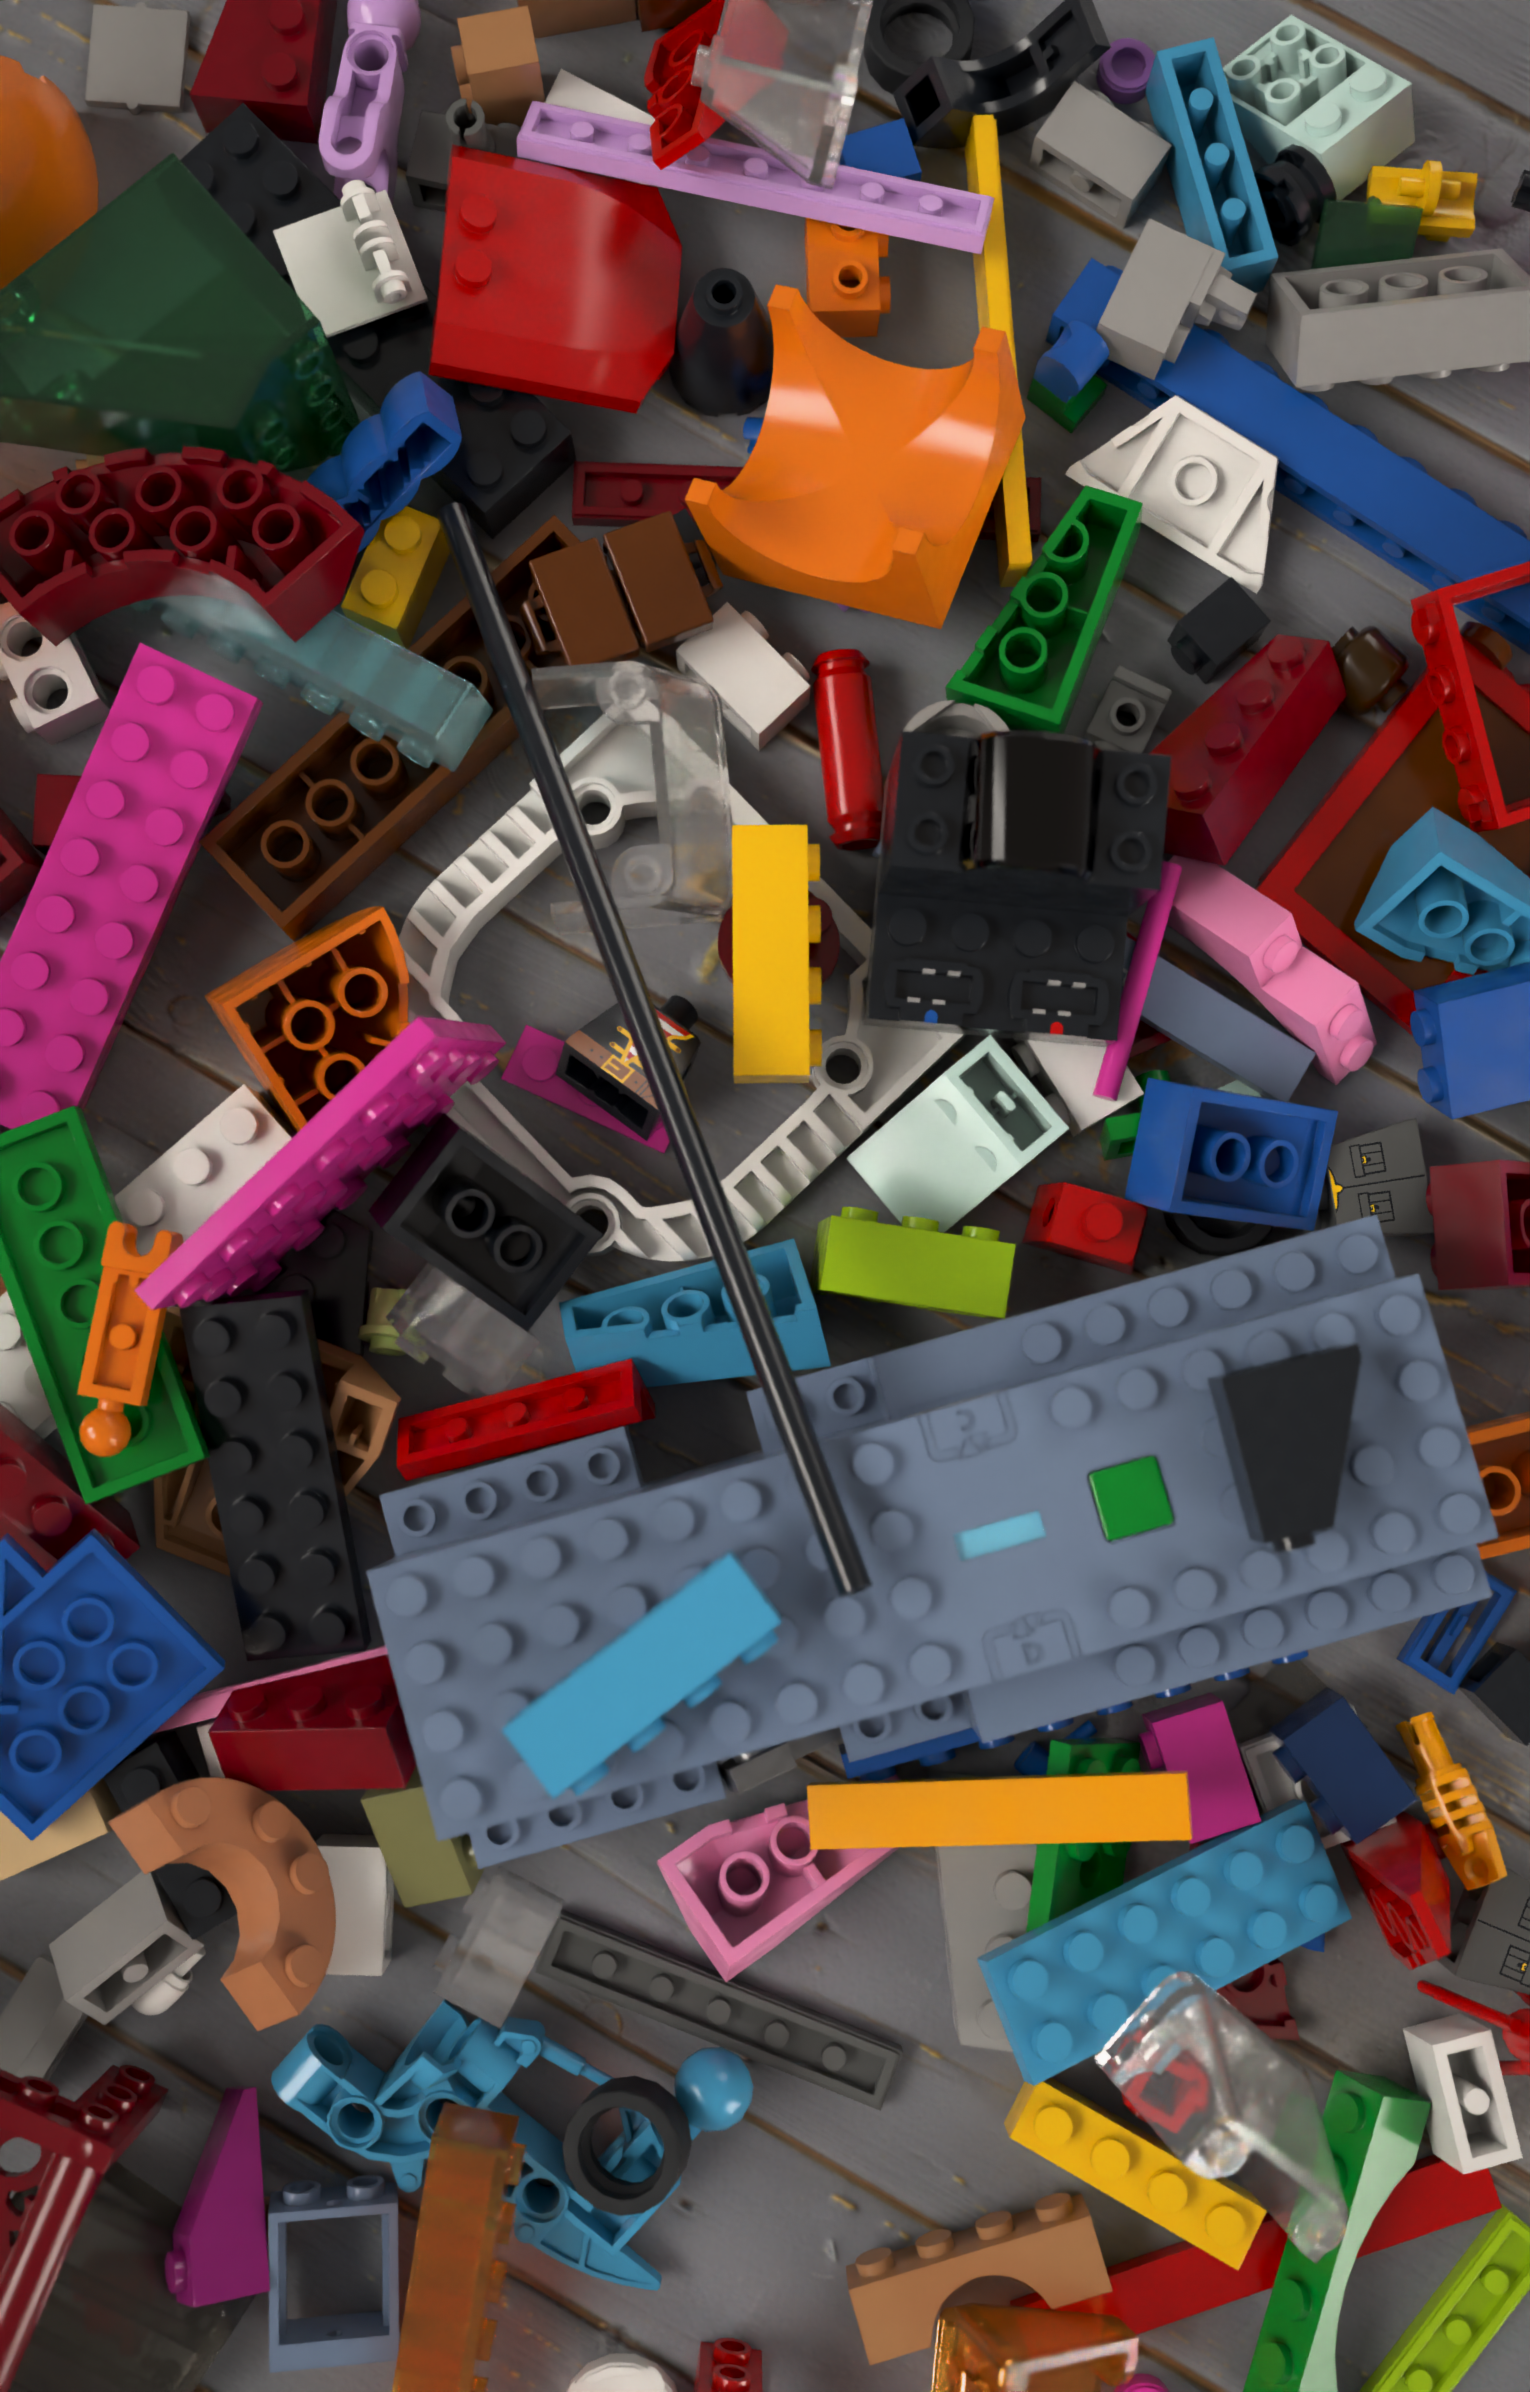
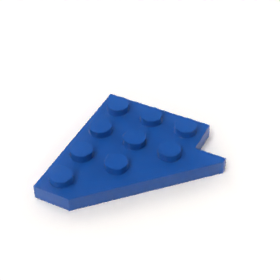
(83, 1673)

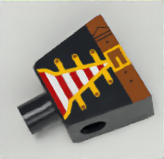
(607, 1069)

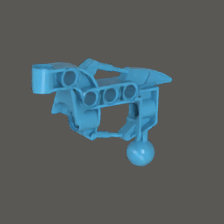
(472, 2069)

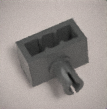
(433, 144)

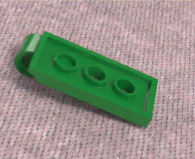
(1079, 1872)

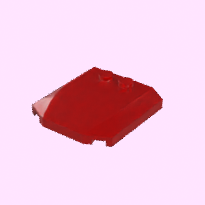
(554, 282)

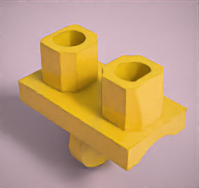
(1443, 195)

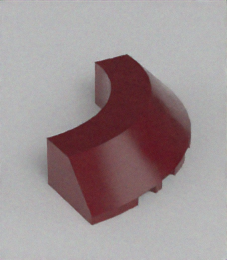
(174, 529)

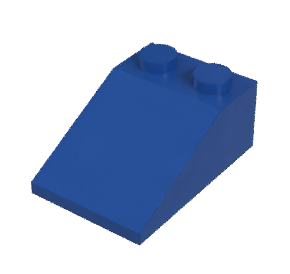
(1230, 1155)

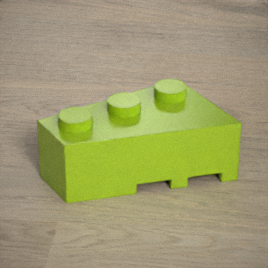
(912, 1264)

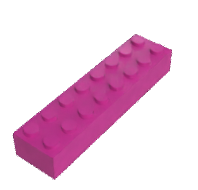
(113, 879)

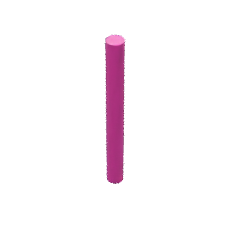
(1137, 983)

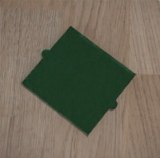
(1365, 232)

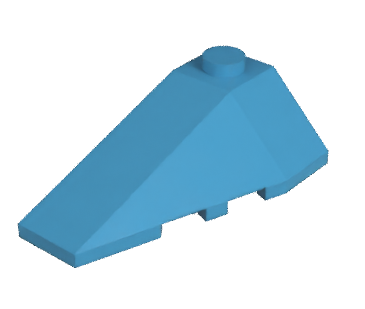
(1449, 899)

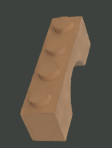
(903, 2289)

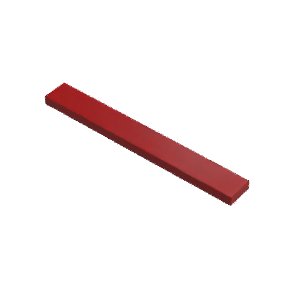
(1189, 2281)

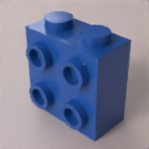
(1474, 1041)

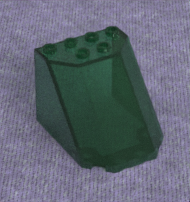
(167, 337)

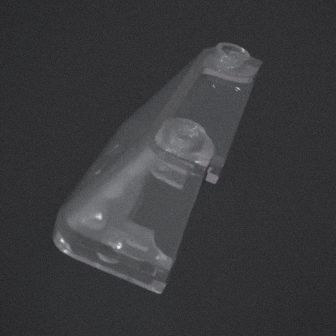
(787, 77)
(1231, 2105)

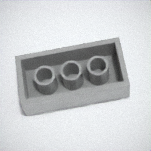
(1399, 319)

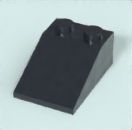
(484, 1223)

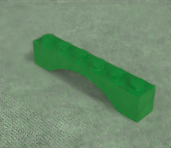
(1374, 2143)

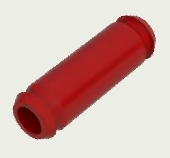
(848, 748)

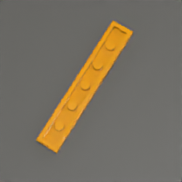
(1000, 1810)

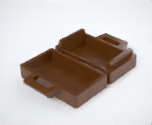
(598, 606)

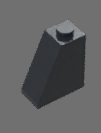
(1288, 1440)

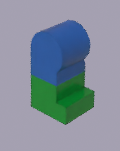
(1066, 378)

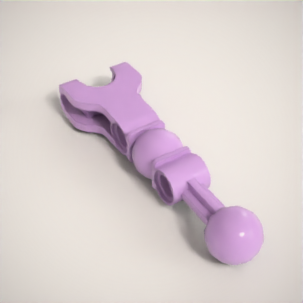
(365, 111)

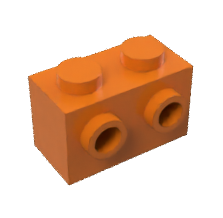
(845, 277)

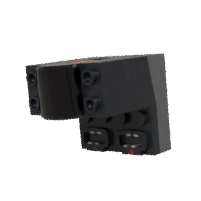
(1011, 883)

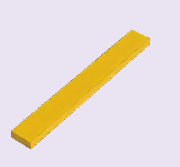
(995, 312)

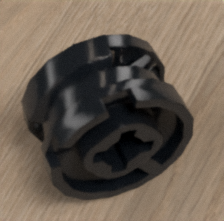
(1293, 193)

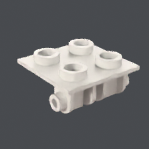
(351, 261)

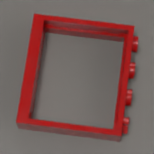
(1454, 693)

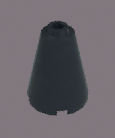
(723, 347)

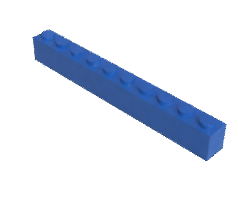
(1328, 464)

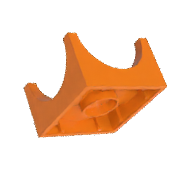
(865, 471)

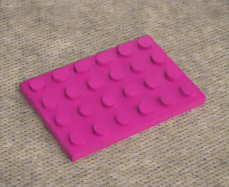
(326, 1163)

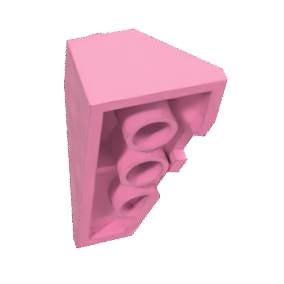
(758, 1882)

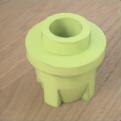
(378, 1329)

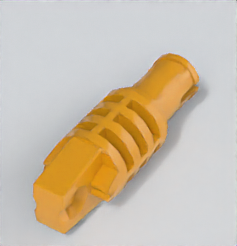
(1452, 1805)

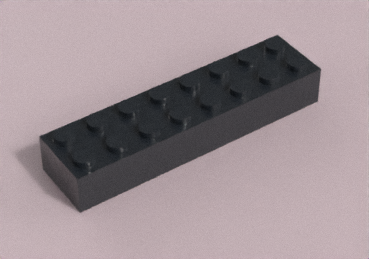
(509, 437)

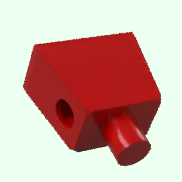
(1086, 1225)

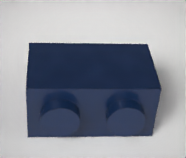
(1341, 1765)

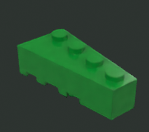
(1047, 633)

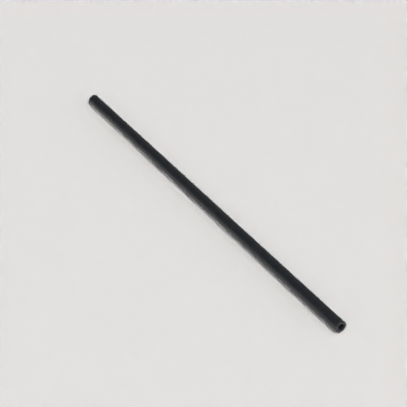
(658, 1064)

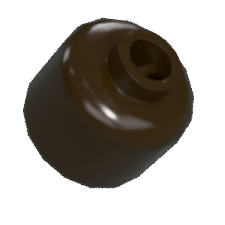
(1370, 669)

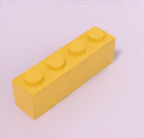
(772, 954)
(1134, 2169)

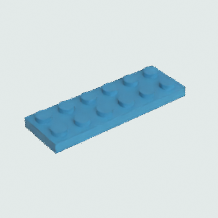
(1202, 1913)

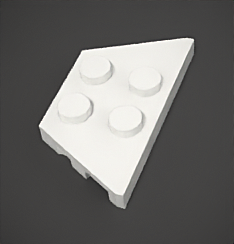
(1195, 484)

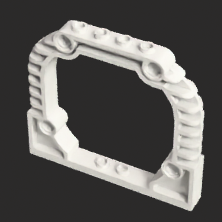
(616, 768)

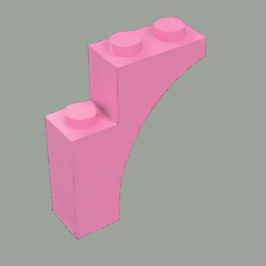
(1265, 954)

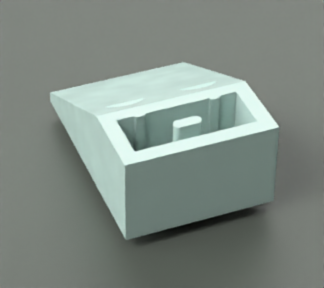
(1322, 97)
(958, 1139)

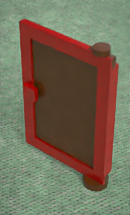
(1378, 797)

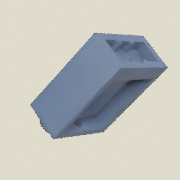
(343, 2337)

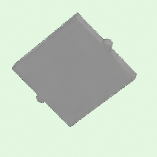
(137, 58)

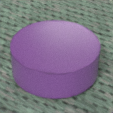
(1125, 70)

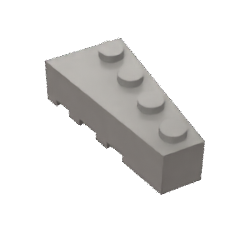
(982, 1907)

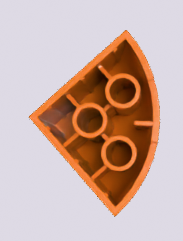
(318, 1010)

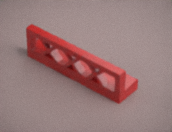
(522, 1419)

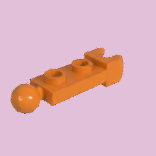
(122, 1338)

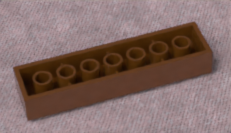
(356, 800)

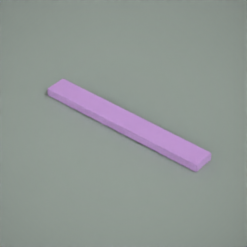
(757, 179)

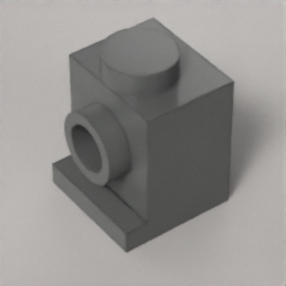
(1135, 698)

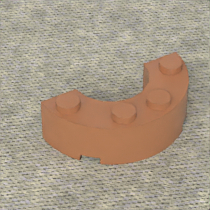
(269, 1872)

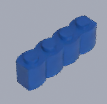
(392, 453)

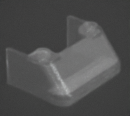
(691, 868)

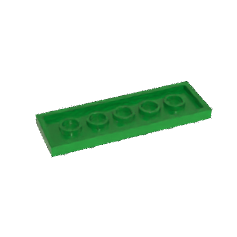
(50, 1260)

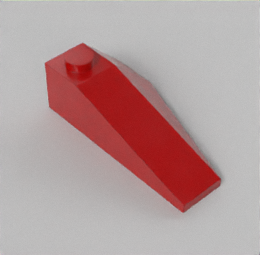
(679, 115)
(1405, 1888)

